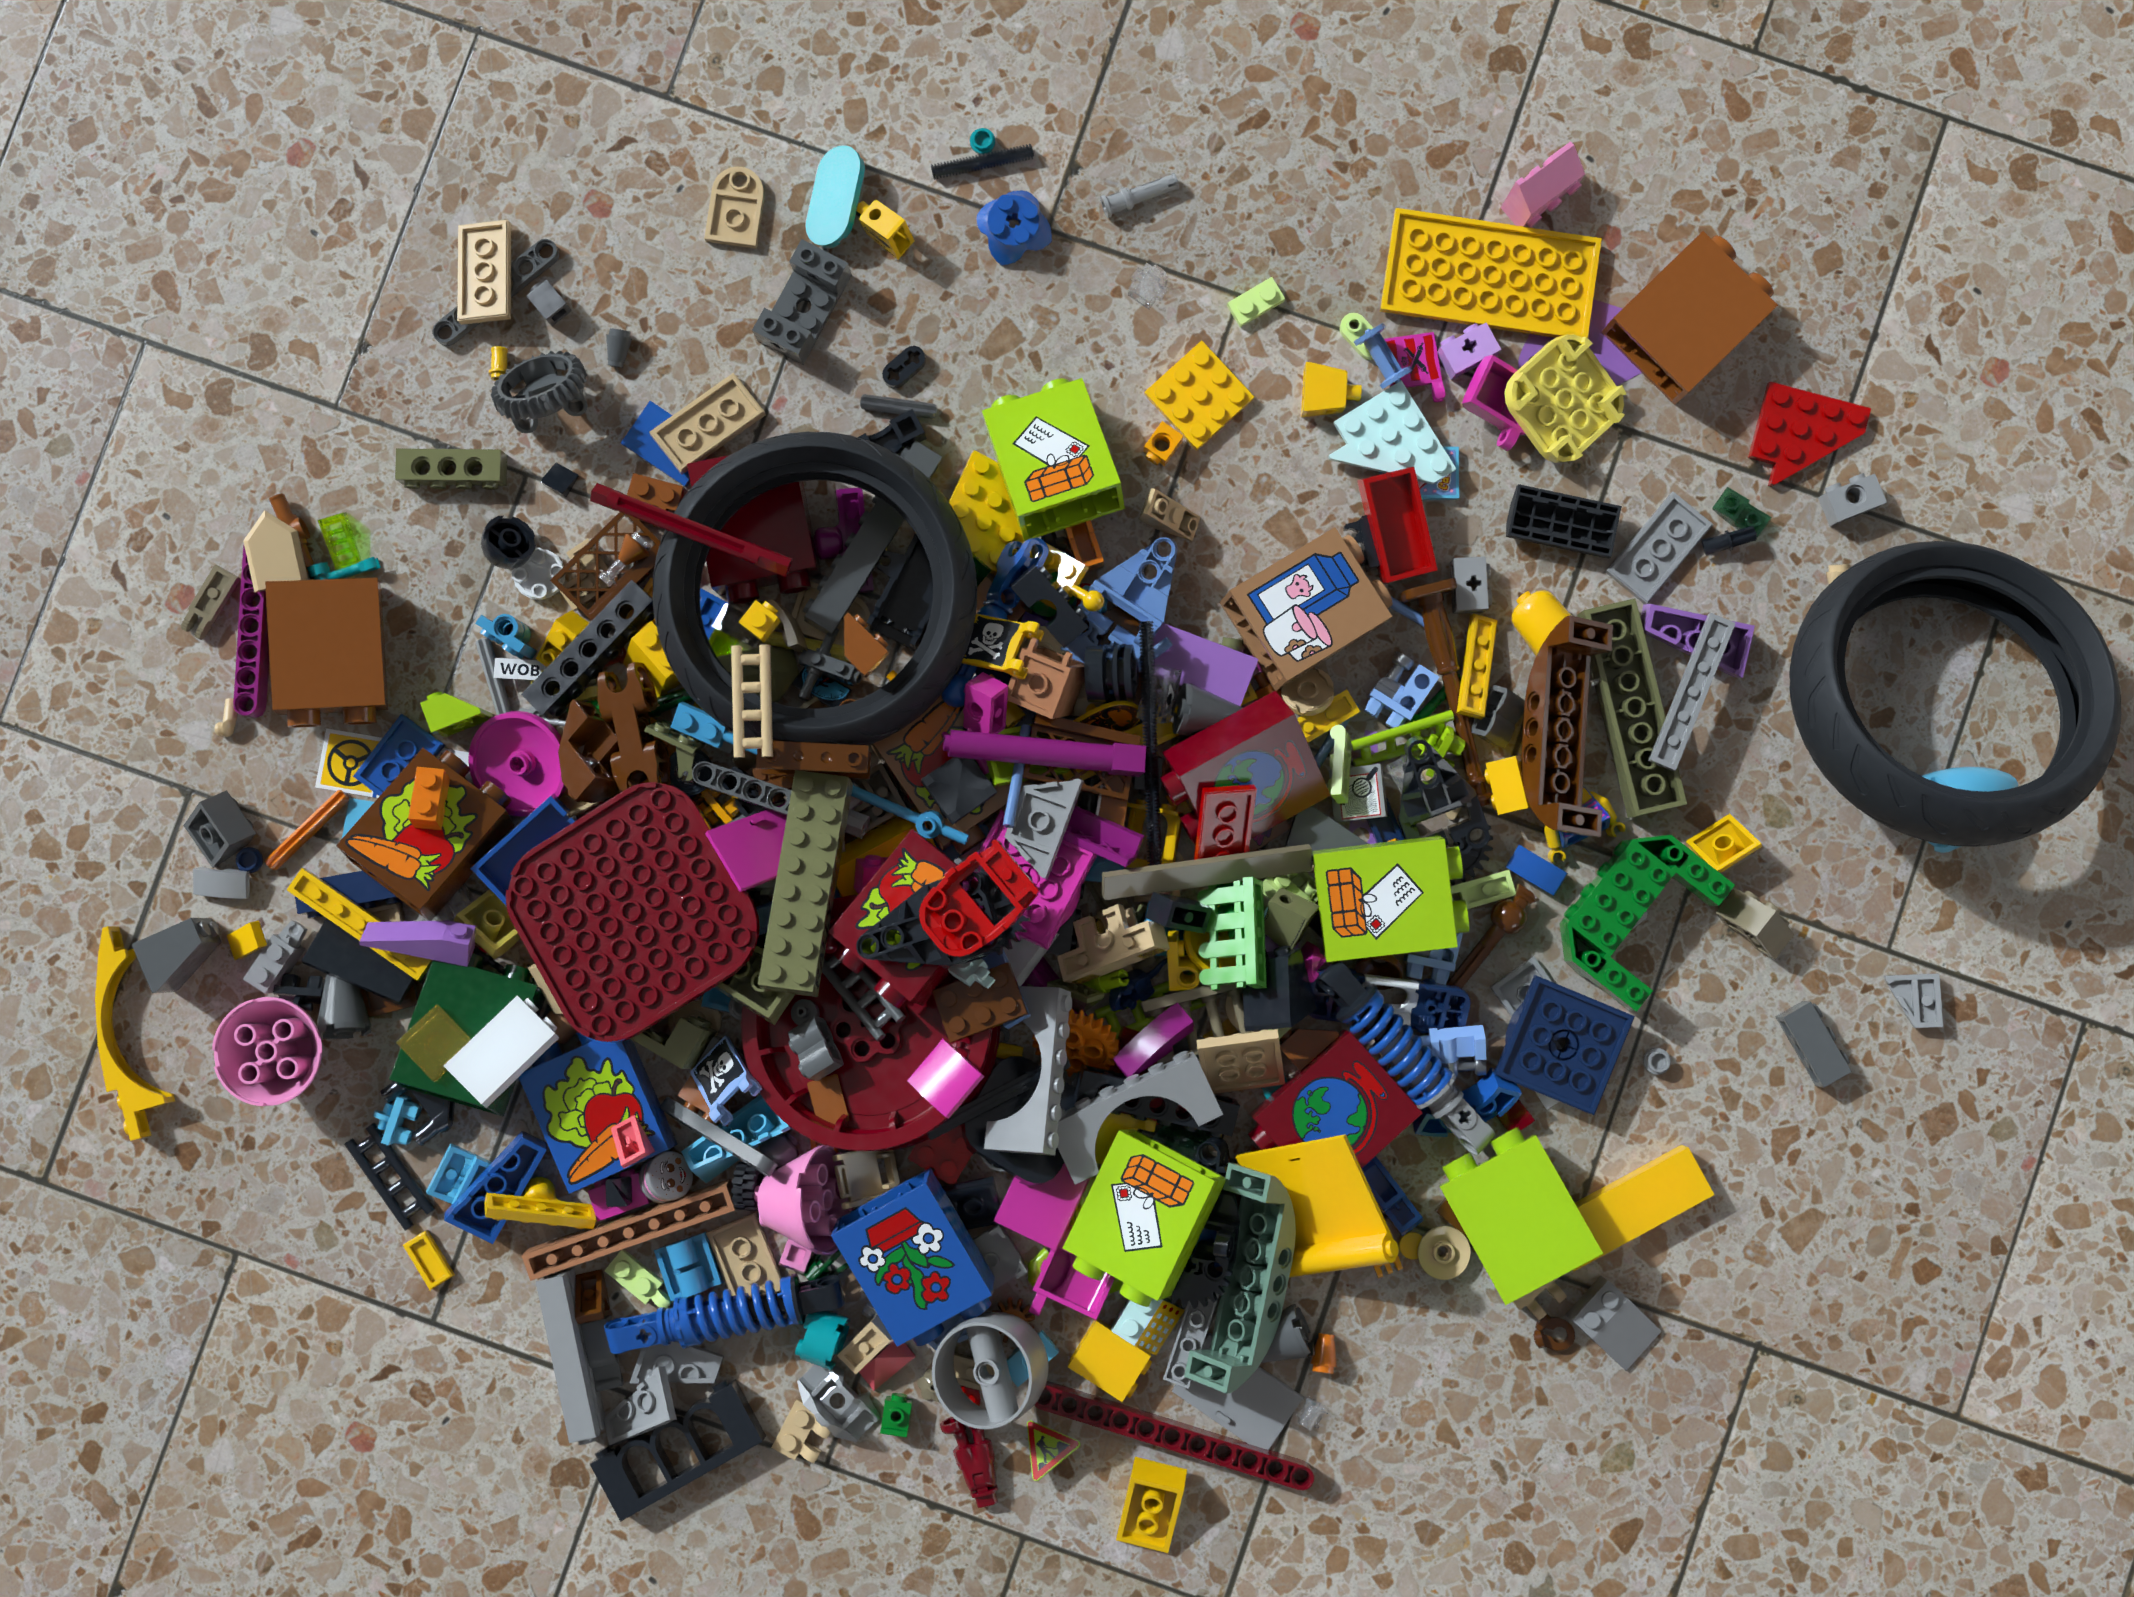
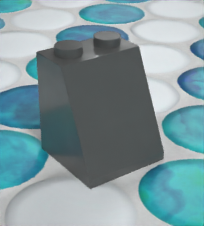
(176, 953)

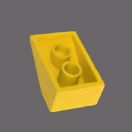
(1151, 1504)

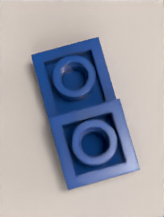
(1536, 870)

